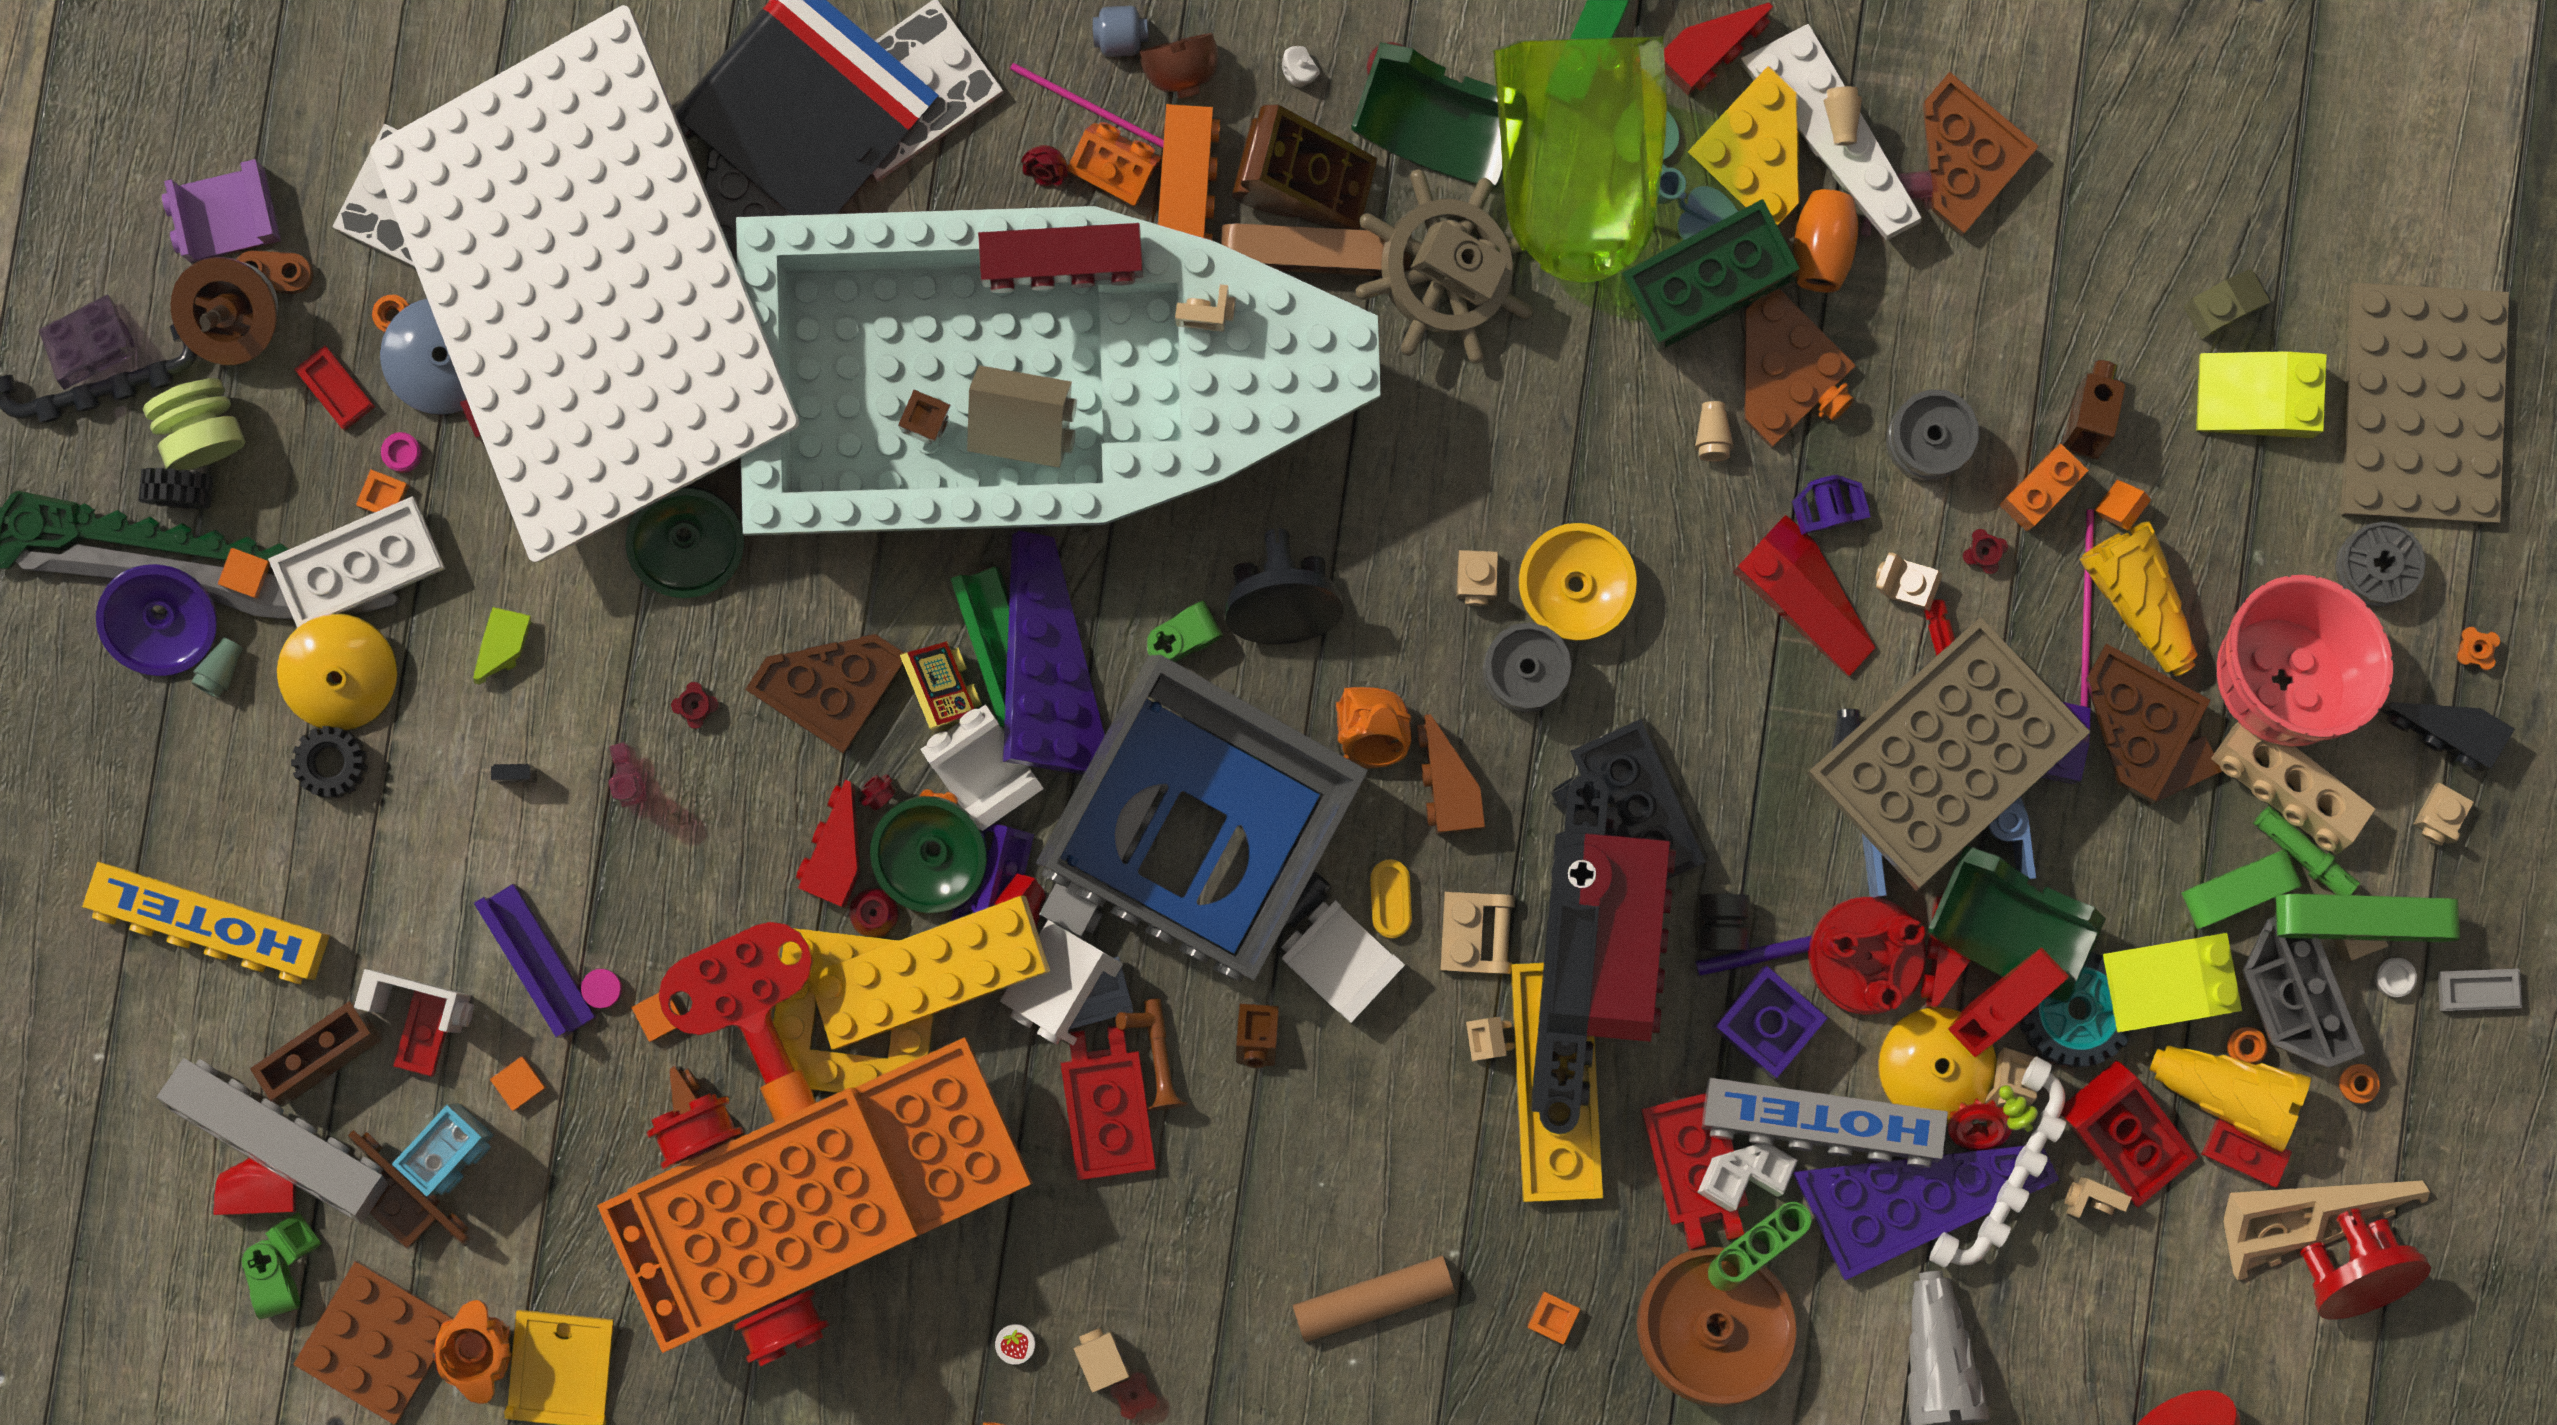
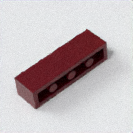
(1060, 256)

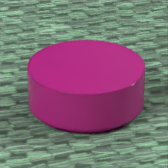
(401, 452)
(601, 988)

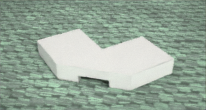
(1730, 1173)

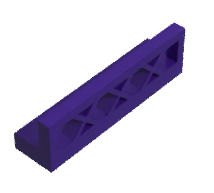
(1005, 859)
(535, 961)

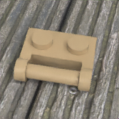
(1464, 932)

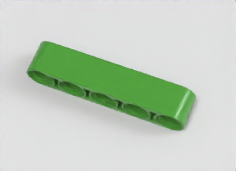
(2367, 918)

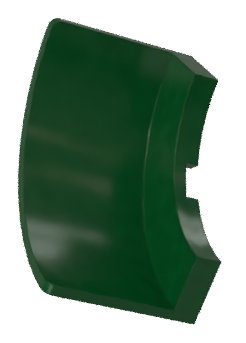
(1430, 117)
(2002, 920)

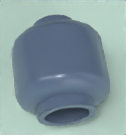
(1119, 31)

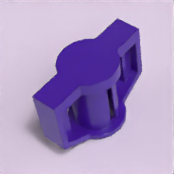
(1830, 504)

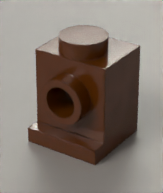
(924, 417)

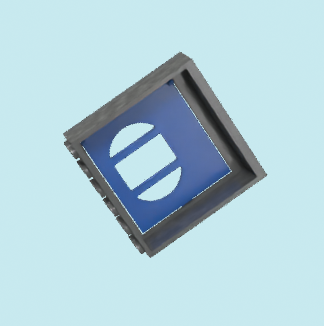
(1159, 747)

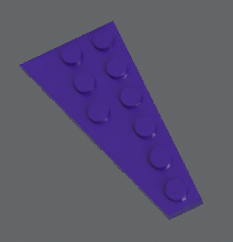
(1048, 687)
(1892, 1207)

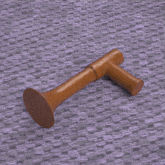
(1154, 1021)

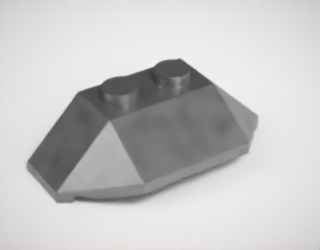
(2300, 998)

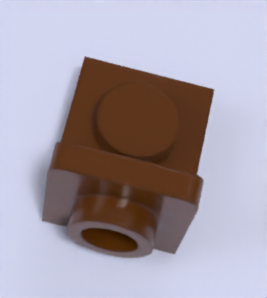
(1257, 1035)

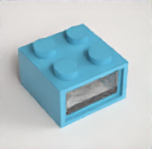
(444, 1150)

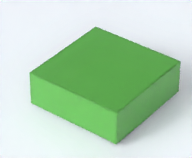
(293, 1238)

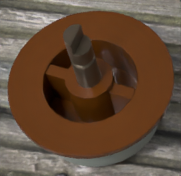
(224, 310)

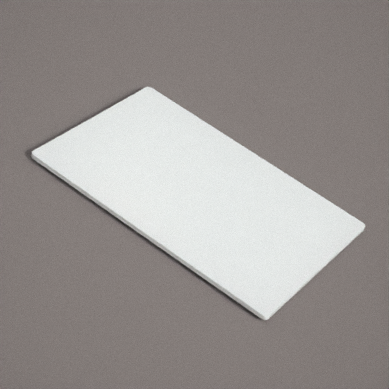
(583, 285)

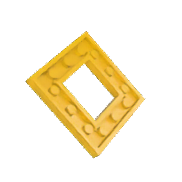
(796, 1019)

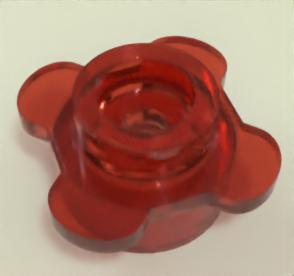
(1130, 1406)

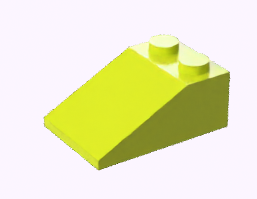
(2262, 393)
(2172, 982)

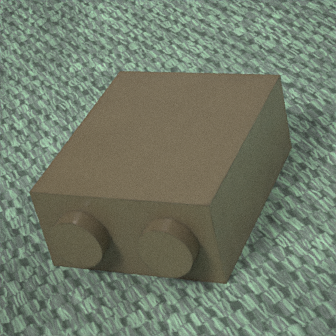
(1020, 416)

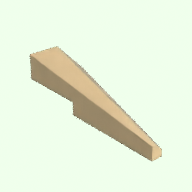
(2276, 1222)

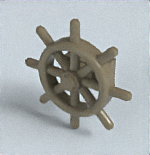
(1450, 260)

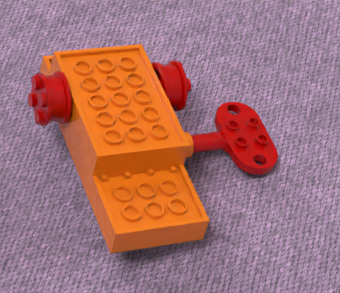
(813, 1186)

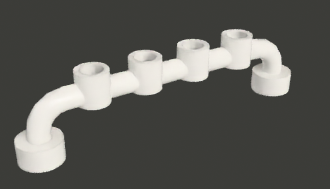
(2011, 1193)

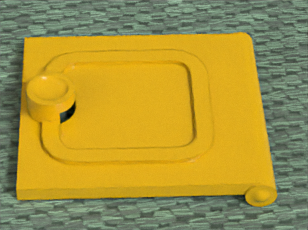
(559, 1377)

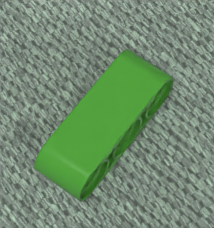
(2241, 889)
(1774, 1236)

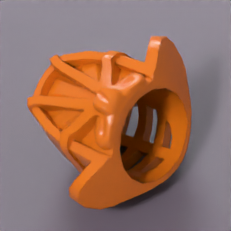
(1369, 722)
(473, 1351)

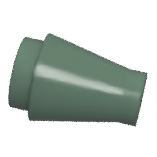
(217, 668)

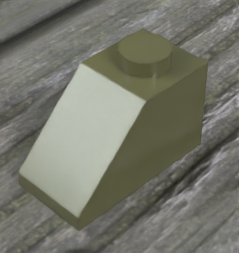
(2226, 303)

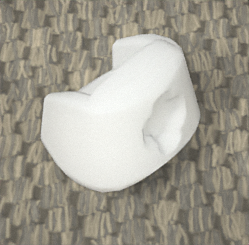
(1299, 66)

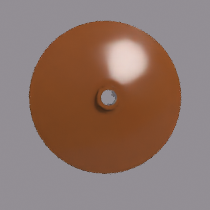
(1751, 1324)

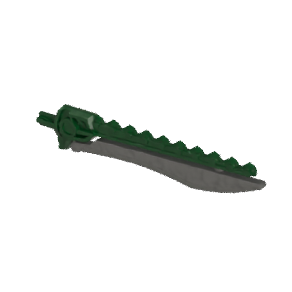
(59, 524)

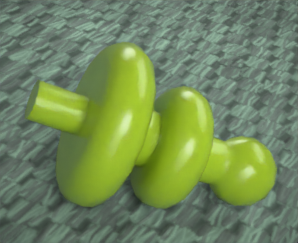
(2015, 1107)

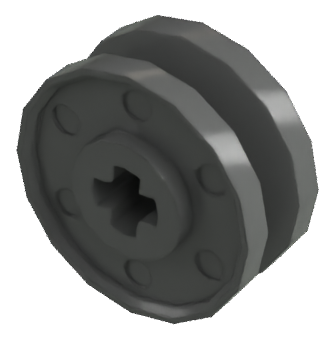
(2396, 548)

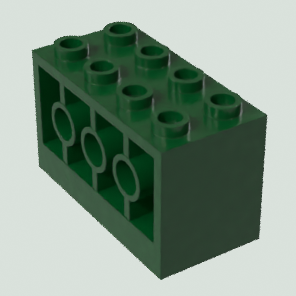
(1710, 275)

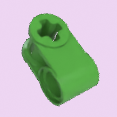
(1190, 631)
(271, 1284)

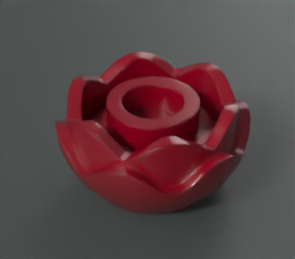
(1045, 165)
(886, 915)

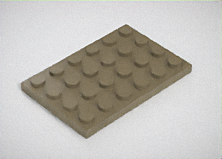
(2425, 403)
(1948, 753)

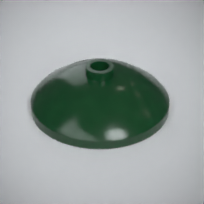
(690, 563)
(914, 873)

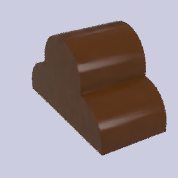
(1303, 171)

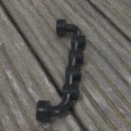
(86, 396)

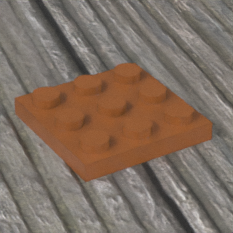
(373, 1342)

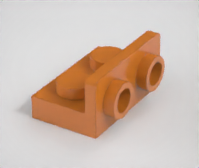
(1114, 162)

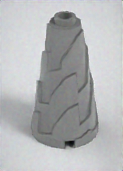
(1943, 1374)

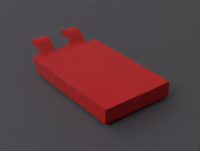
(1107, 1108)
(1681, 1160)

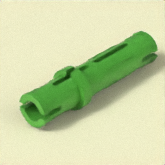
(2317, 862)

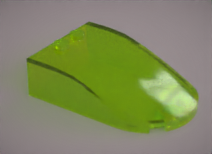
(1582, 149)

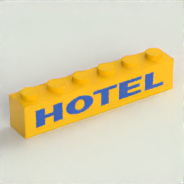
(205, 921)

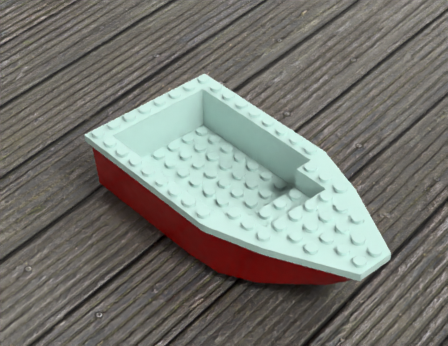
(898, 306)

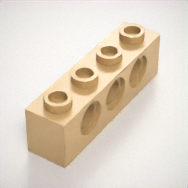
(2312, 784)

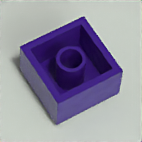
(1769, 1022)

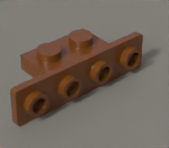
(403, 1208)

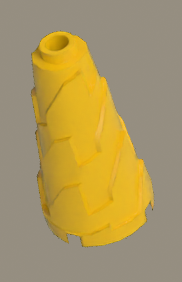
(2138, 584)
(2251, 1097)

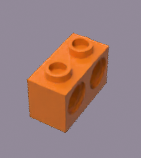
(2043, 487)

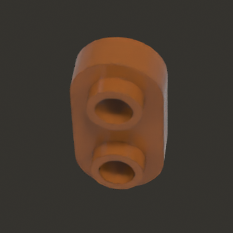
(274, 266)

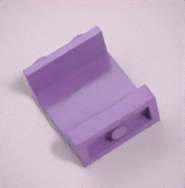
(221, 213)

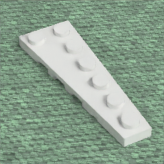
(1856, 167)

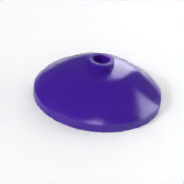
(151, 640)

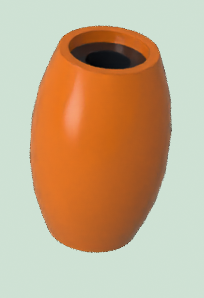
(1825, 240)

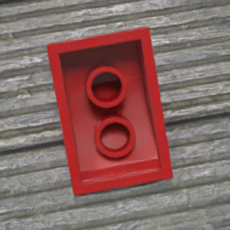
(2127, 1133)

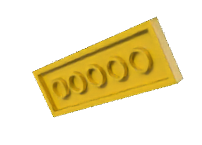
(929, 972)
(1551, 1163)

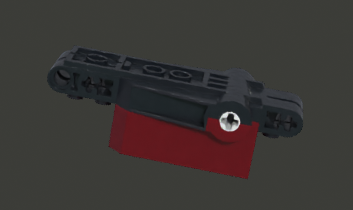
(1598, 948)

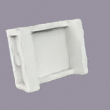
(1058, 996)

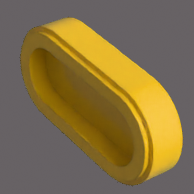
(1390, 898)

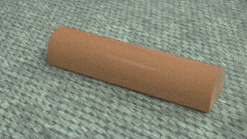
(1373, 1299)

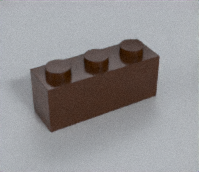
(315, 1054)

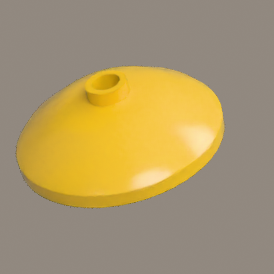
(1584, 554)
(344, 646)
(1910, 1057)

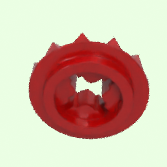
(1976, 1136)

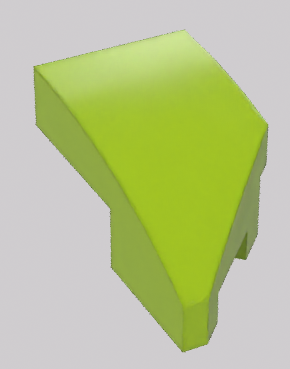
(501, 643)

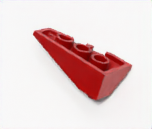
(1802, 589)

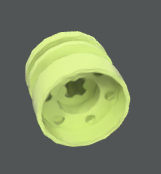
(192, 420)

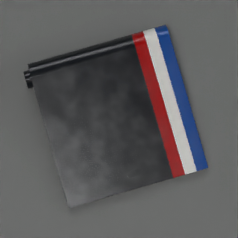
(805, 105)

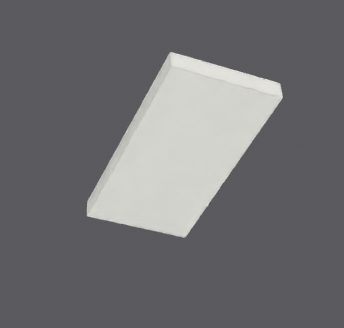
(357, 562)

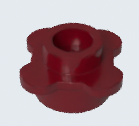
(1993, 544)
(694, 693)
(877, 791)

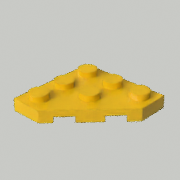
(1757, 146)

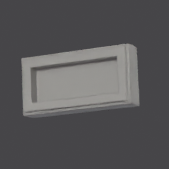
(2479, 989)

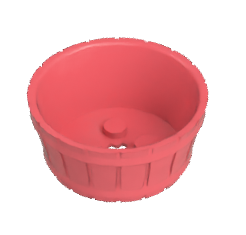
(2323, 643)

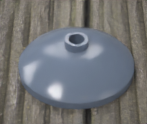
(410, 365)

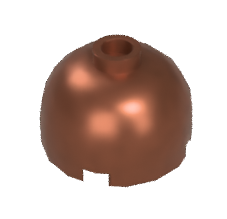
(1181, 64)

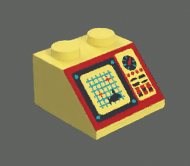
(940, 685)

